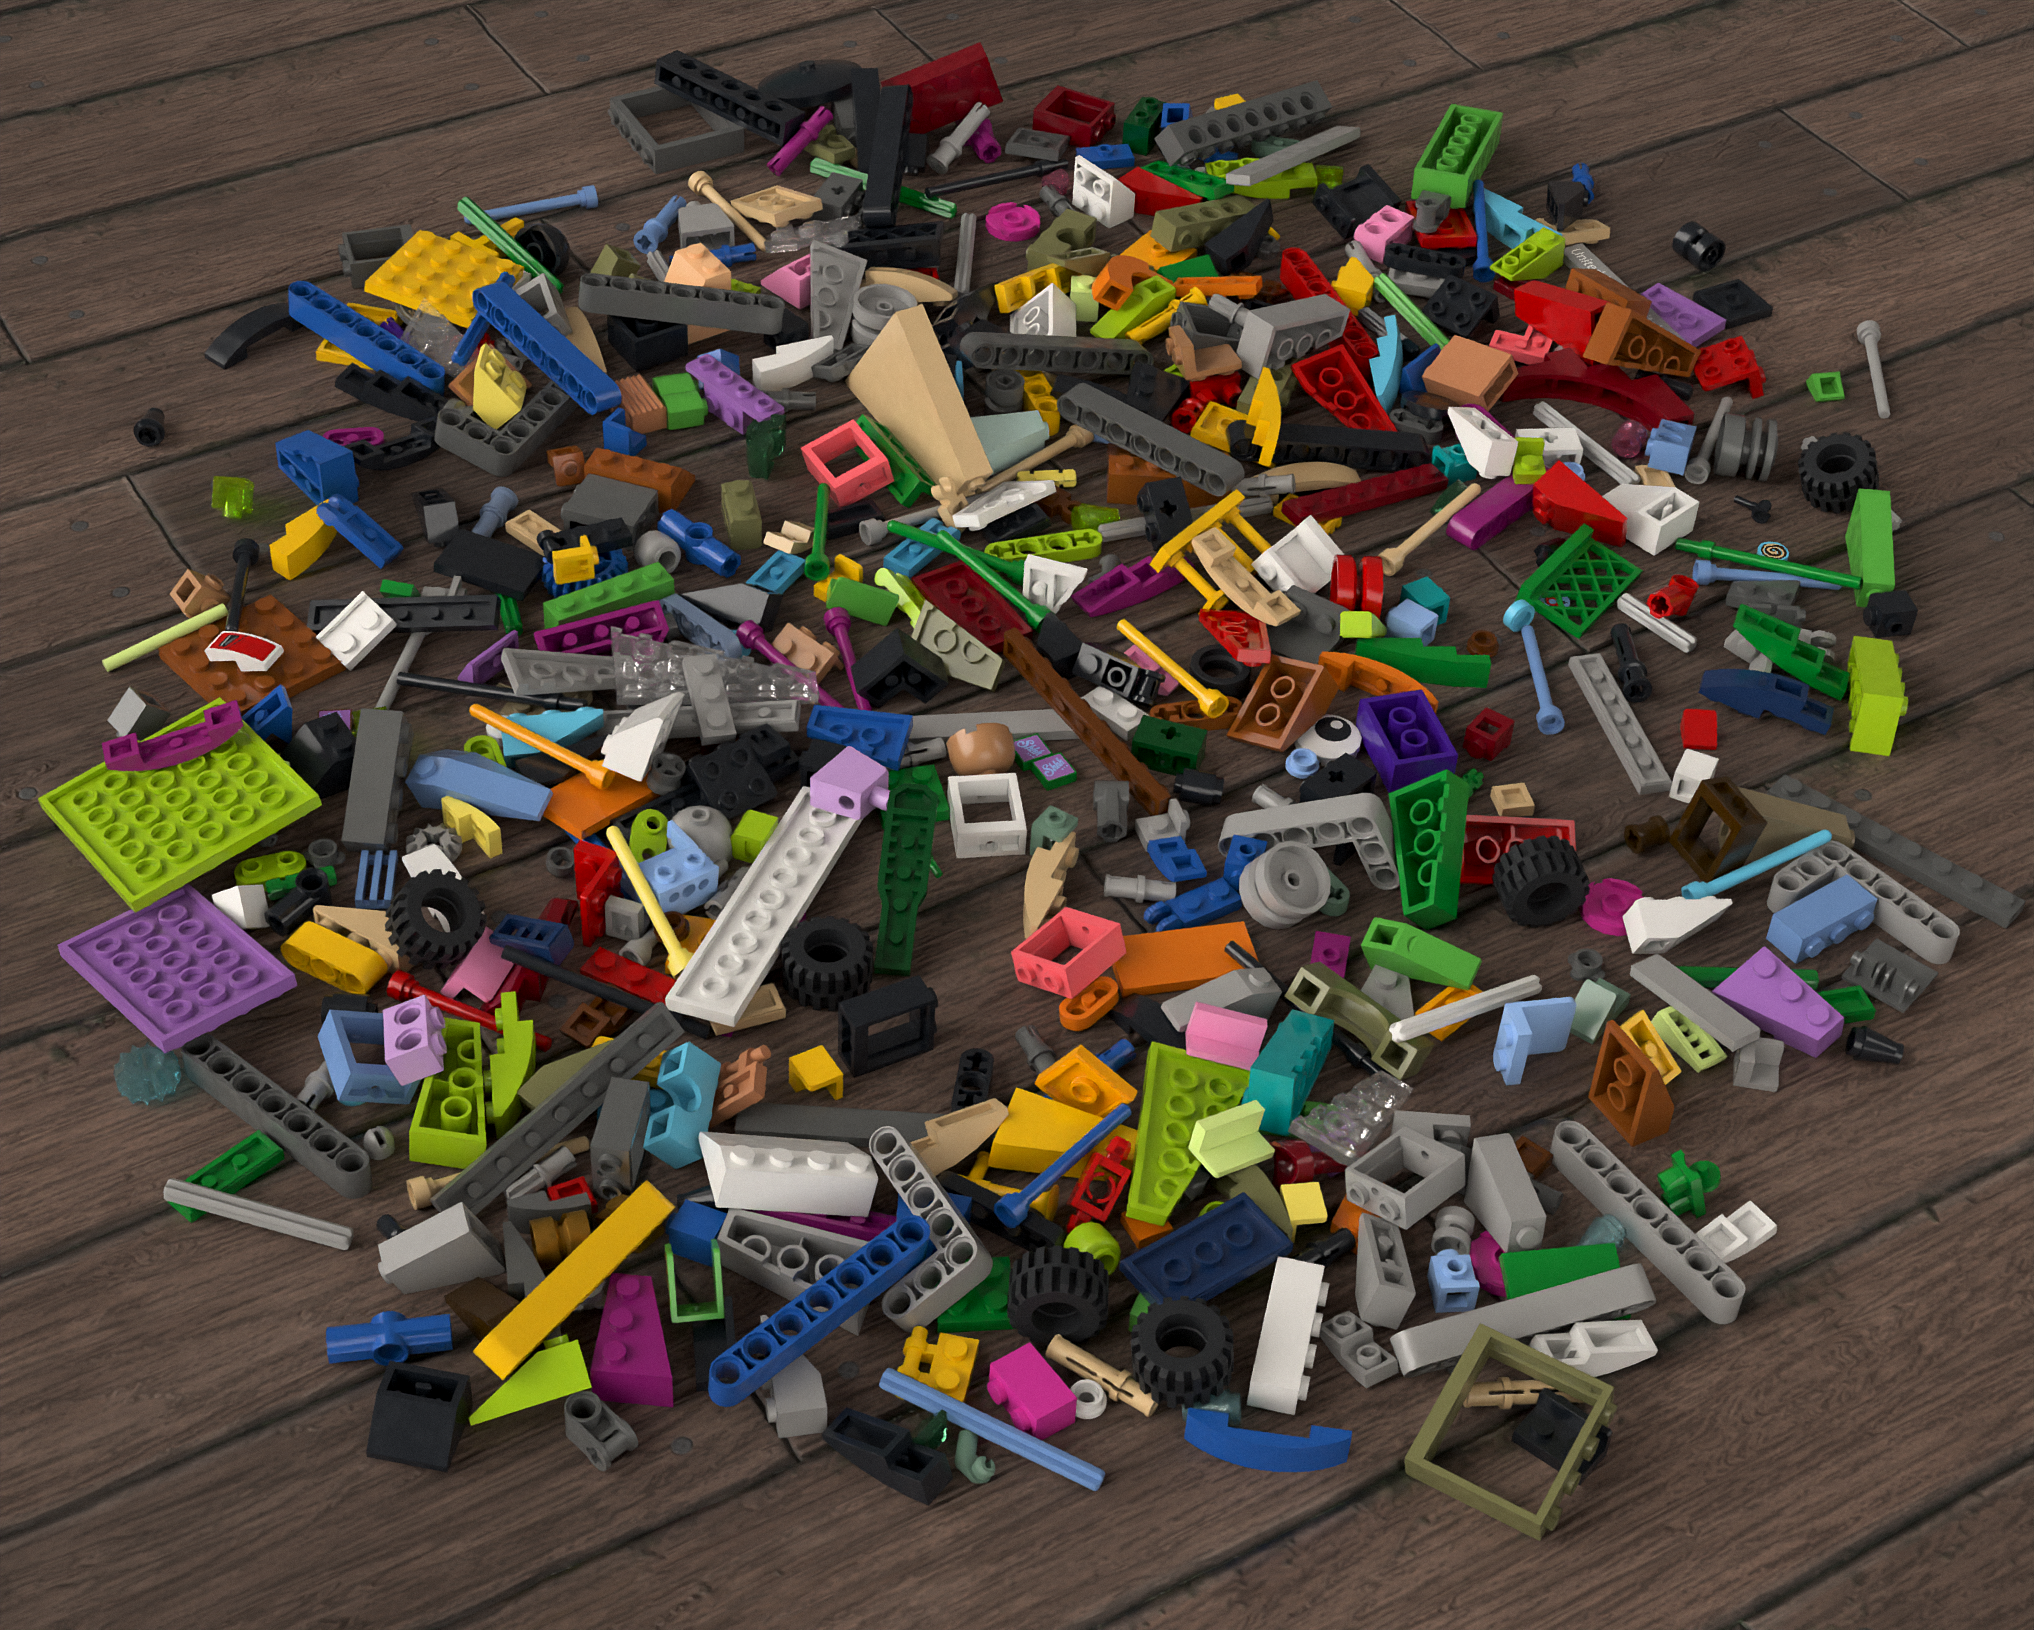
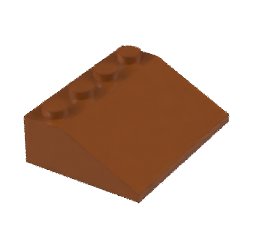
(1129, 474)

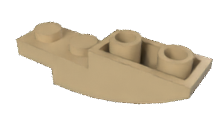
(920, 285)
(1045, 883)

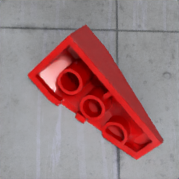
(1341, 389)
(1492, 836)

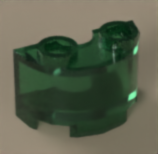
(764, 443)

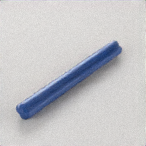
(476, 330)

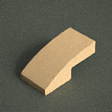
(792, 539)

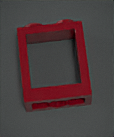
(1077, 105)

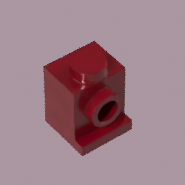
(1483, 742)

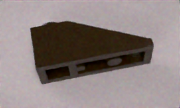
(483, 1308)

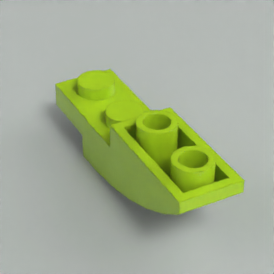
(1272, 188)
(511, 1065)

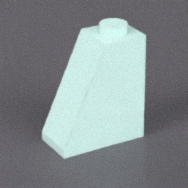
(1010, 437)

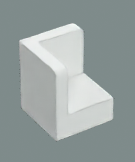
(1690, 772)
(243, 905)

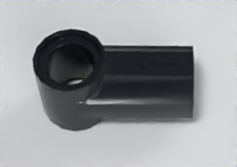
(297, 905)

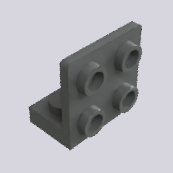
(1311, 631)

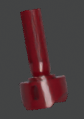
(1297, 1164)

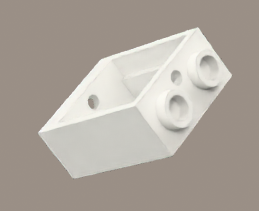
(972, 838)

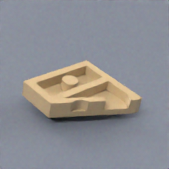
(1581, 231)

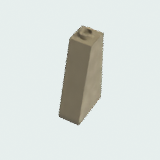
(1789, 823)

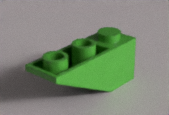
(1418, 954)

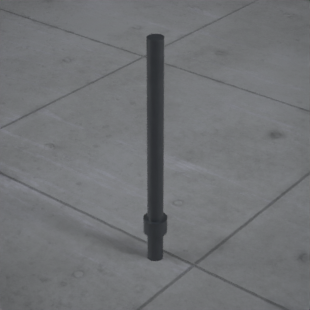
(1039, 169)
(549, 701)
(597, 988)
(1356, 1054)

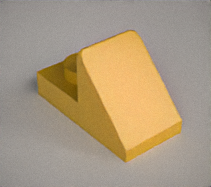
(1650, 1043)

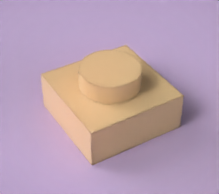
(1512, 800)

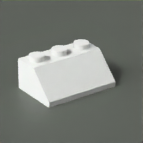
(1046, 314)
(641, 737)

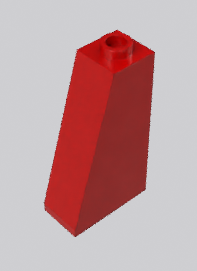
(1559, 314)

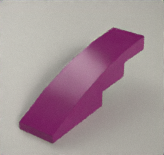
(1126, 587)

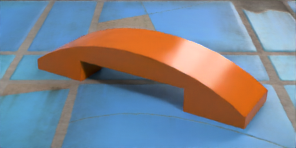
(1370, 676)

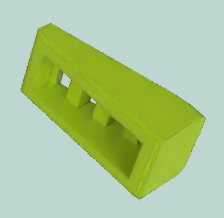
(1361, 625)

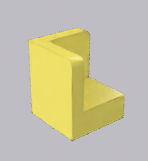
(1303, 1204)

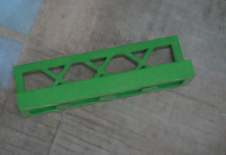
(908, 475)

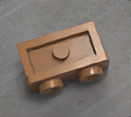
(805, 652)

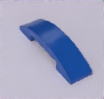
(1266, 1450)

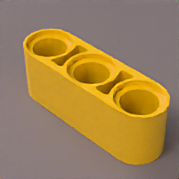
(1038, 398)
(334, 958)

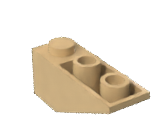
(365, 928)

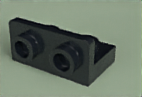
(1552, 1430)

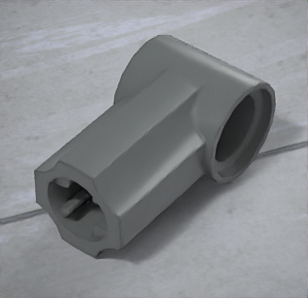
(1111, 805)

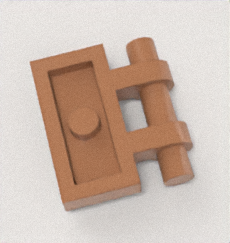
(740, 1084)

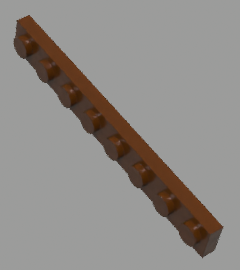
(1085, 723)

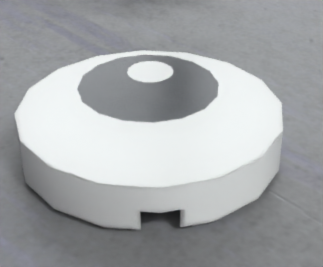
(1331, 738)

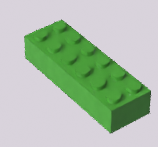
(1458, 153)

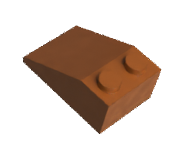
(1283, 703)
(1630, 1089)

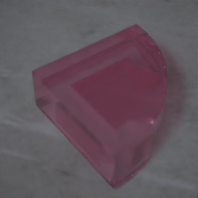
(1058, 179)

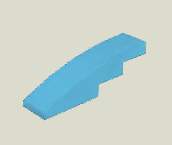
(1388, 366)

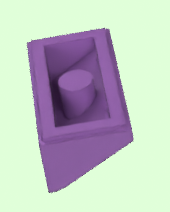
(489, 661)

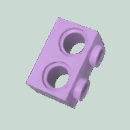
(414, 1040)

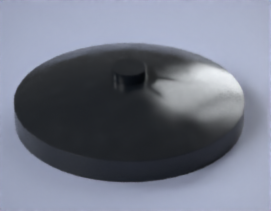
(810, 82)

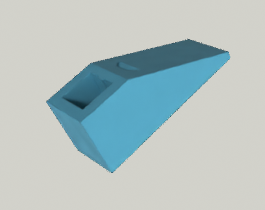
(557, 726)

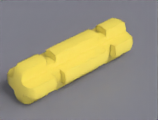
(1066, 478)

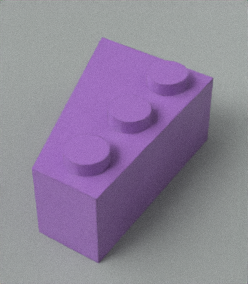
(1781, 1004)

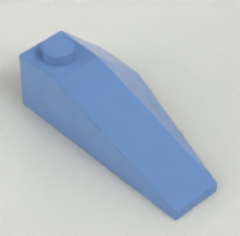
(477, 782)

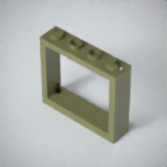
(1491, 1343)

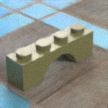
(1330, 996)

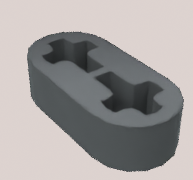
(1407, 422)

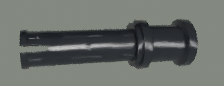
(1631, 670)

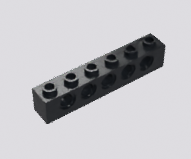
(728, 97)

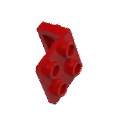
(1727, 364)

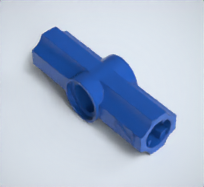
(699, 543)
(389, 1338)

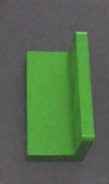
(861, 600)

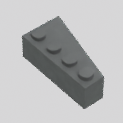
(377, 780)

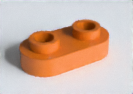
(1089, 1004)

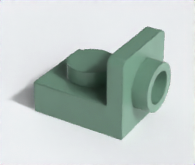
(1051, 827)

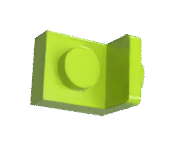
(1528, 460)

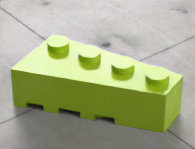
(1874, 695)

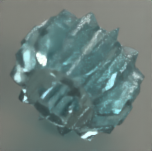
(147, 1074)

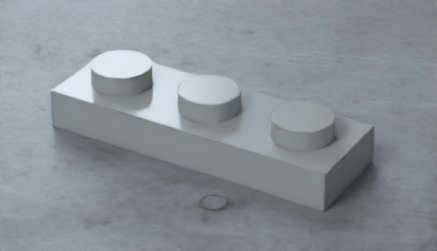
(709, 699)

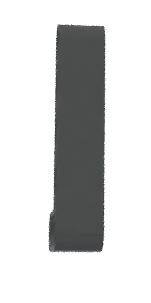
(505, 449)

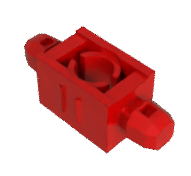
(1117, 1150)

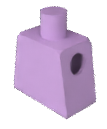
(850, 785)

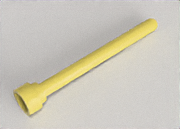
(678, 956)

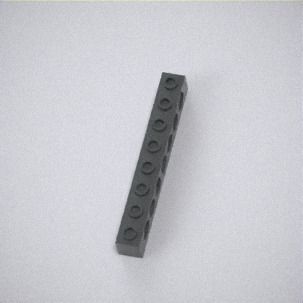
(1243, 123)

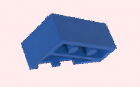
(318, 466)

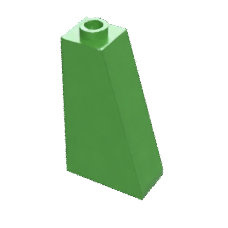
(1871, 544)

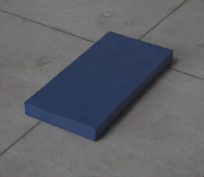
(1207, 1253)

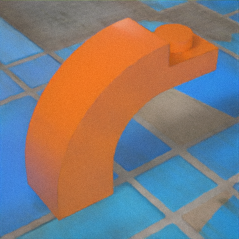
(1118, 278)

